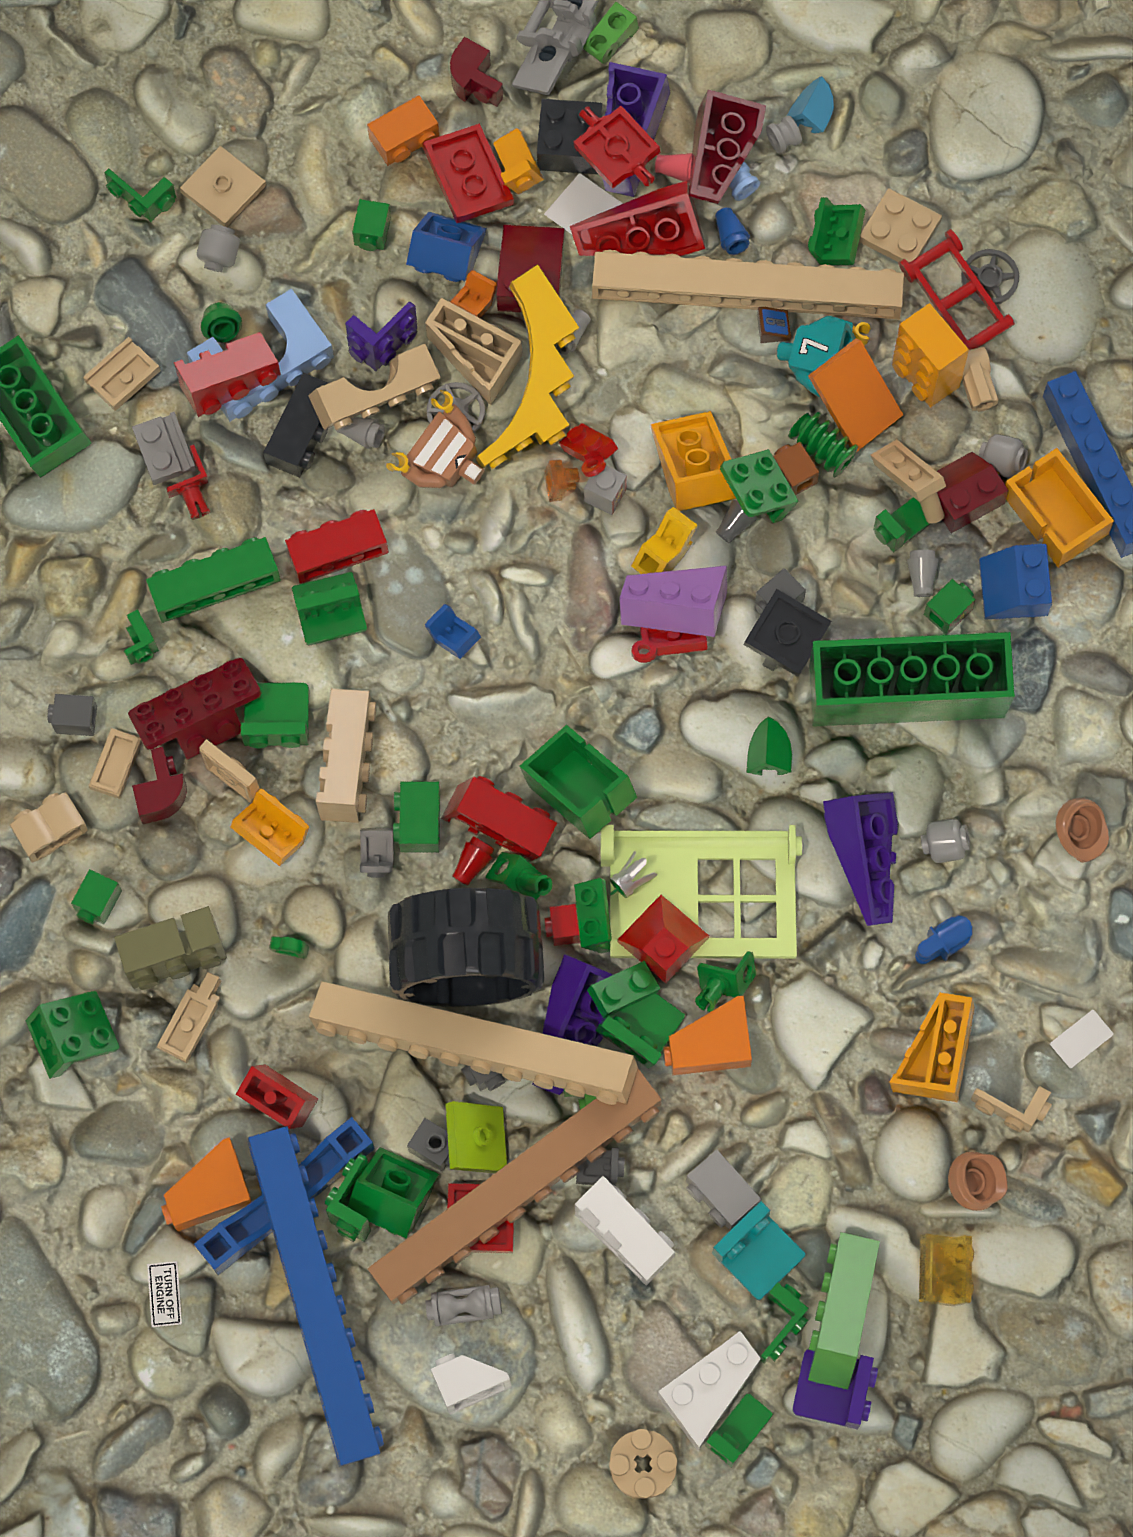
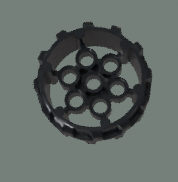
(465, 947)

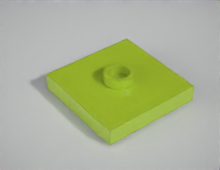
(475, 1137)

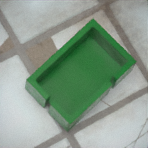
(574, 787)

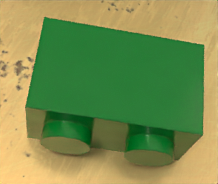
(419, 817)

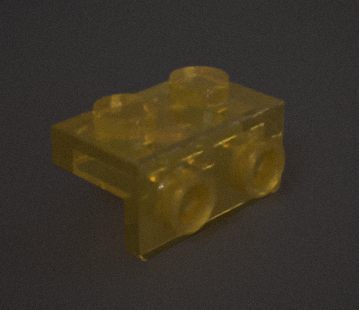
(945, 1270)

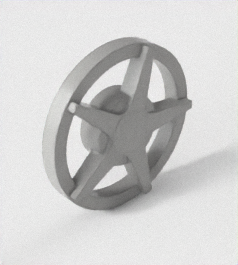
(461, 404)

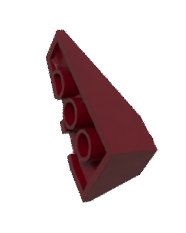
(721, 141)

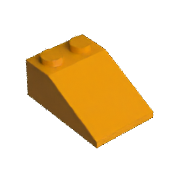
(691, 460)

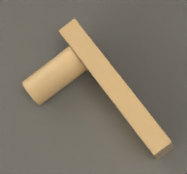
(913, 476)

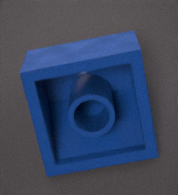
(445, 246)
(1016, 582)

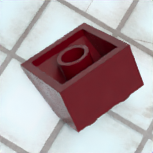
(970, 491)

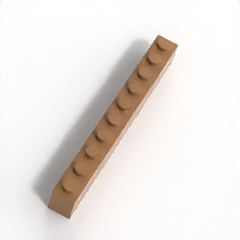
(510, 1190)

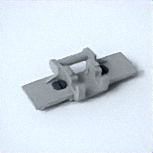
(553, 46)

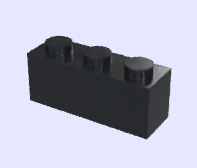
(297, 431)

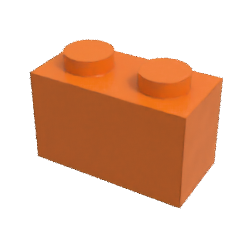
(403, 130)

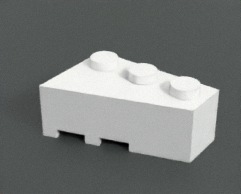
(624, 1230)
(708, 1388)

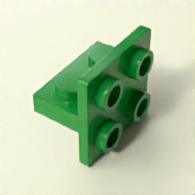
(329, 608)

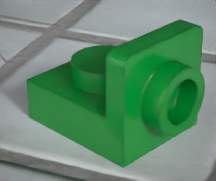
(144, 644)

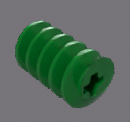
(823, 443)

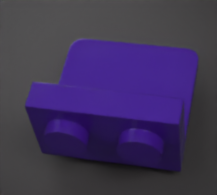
(381, 347)
(833, 1403)

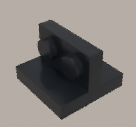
(786, 633)

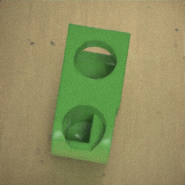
(611, 33)

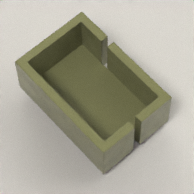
(165, 952)

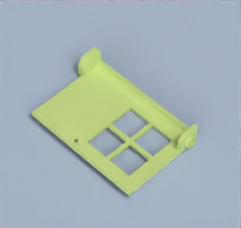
(675, 860)

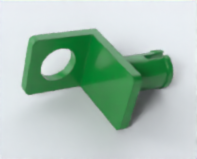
(520, 876)
(721, 981)

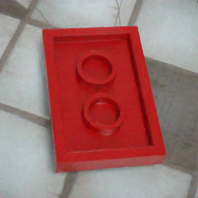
(468, 173)

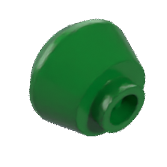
(221, 322)

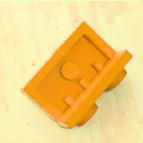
(271, 827)

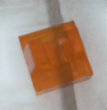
(559, 479)

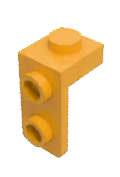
(518, 162)

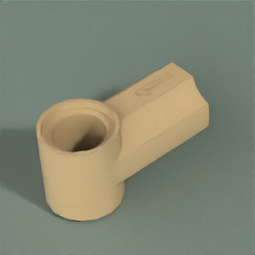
(978, 381)

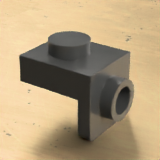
(376, 851)
(608, 1166)

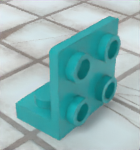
(758, 1252)

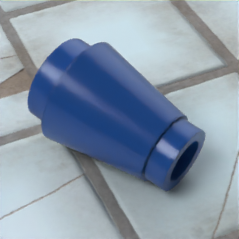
(732, 233)

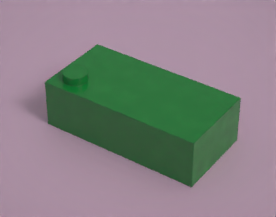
(36, 411)

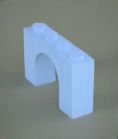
(305, 352)

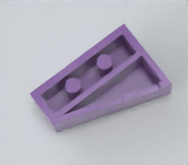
(675, 600)

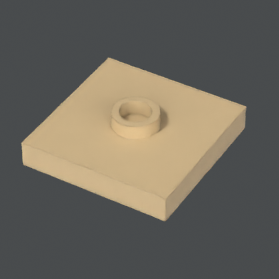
(223, 186)
(229, 771)

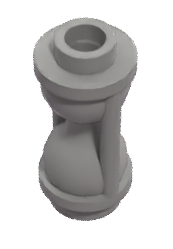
(480, 1303)

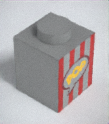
(605, 490)

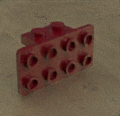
(197, 709)

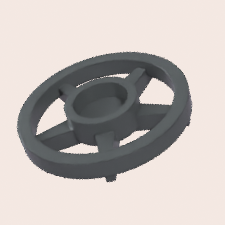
(992, 276)

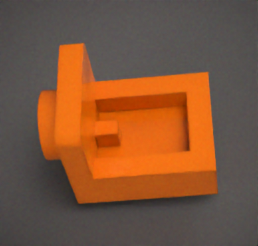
(476, 295)

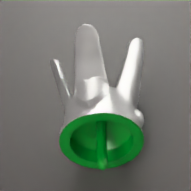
(623, 880)

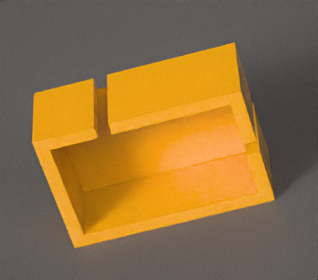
(929, 355)
(1058, 507)

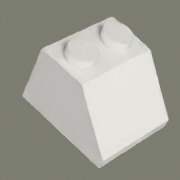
(467, 1381)

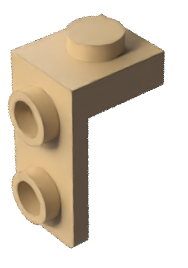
(1014, 1119)

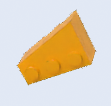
(938, 1053)

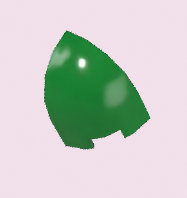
(769, 749)

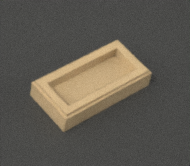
(115, 763)

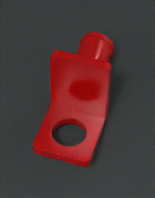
(191, 489)

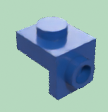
(452, 632)

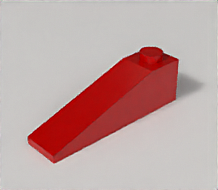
(652, 223)

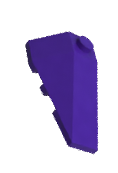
(862, 839)
(570, 1008)

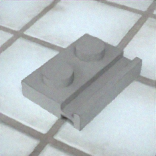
(163, 448)

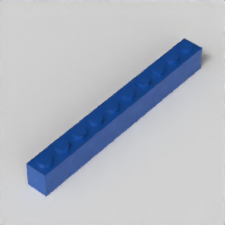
(313, 1296)

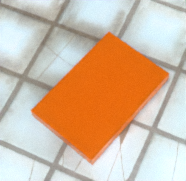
(855, 394)

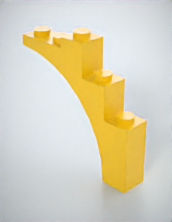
(547, 325)

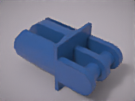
(944, 939)

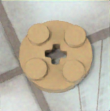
(643, 1444)

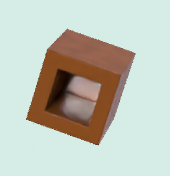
(797, 467)

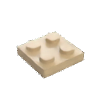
(900, 227)

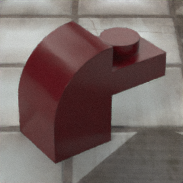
(468, 74)
(163, 796)

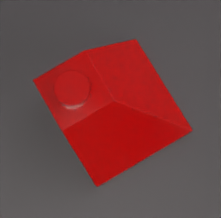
(663, 938)

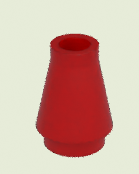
(472, 860)

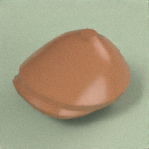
(1082, 829)
(977, 1180)

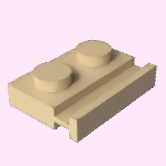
(121, 374)

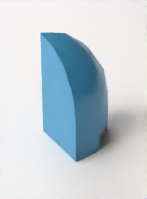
(813, 106)

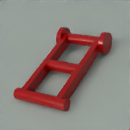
(954, 246)

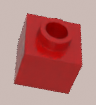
(563, 925)

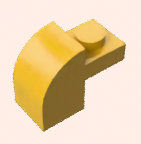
(668, 544)

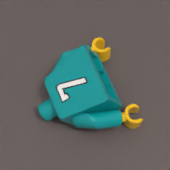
(817, 344)

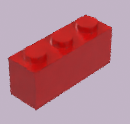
(336, 545)

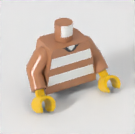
(442, 450)

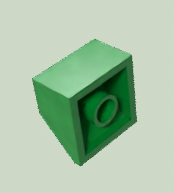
(392, 1192)

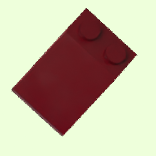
(522, 250)

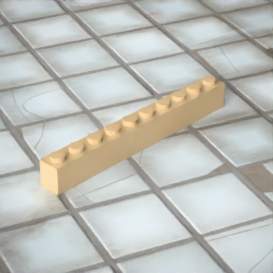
(747, 284)
(474, 1043)

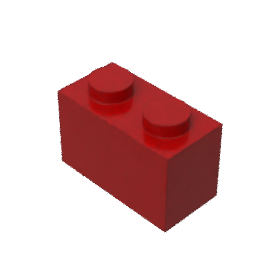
(276, 1096)

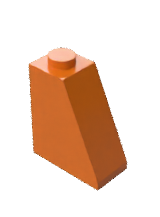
(711, 1042)
(208, 1189)

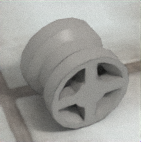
(783, 134)

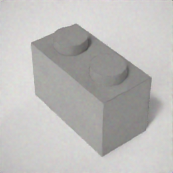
(721, 1190)

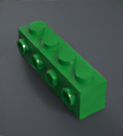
(213, 579)

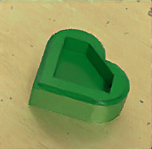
(289, 947)

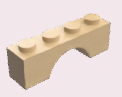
(341, 400)

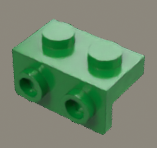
(836, 233)
(593, 915)

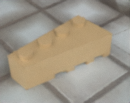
(345, 756)

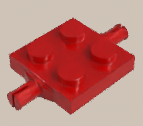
(616, 147)

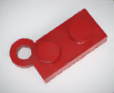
(589, 448)
(666, 643)

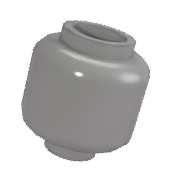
(218, 247)
(1004, 454)
(946, 840)

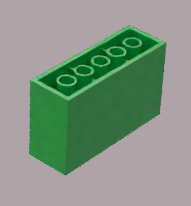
(911, 679)

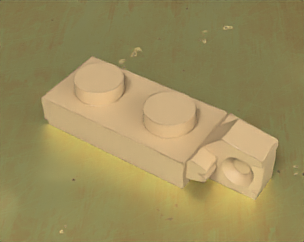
(191, 1019)

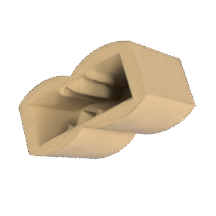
(48, 826)

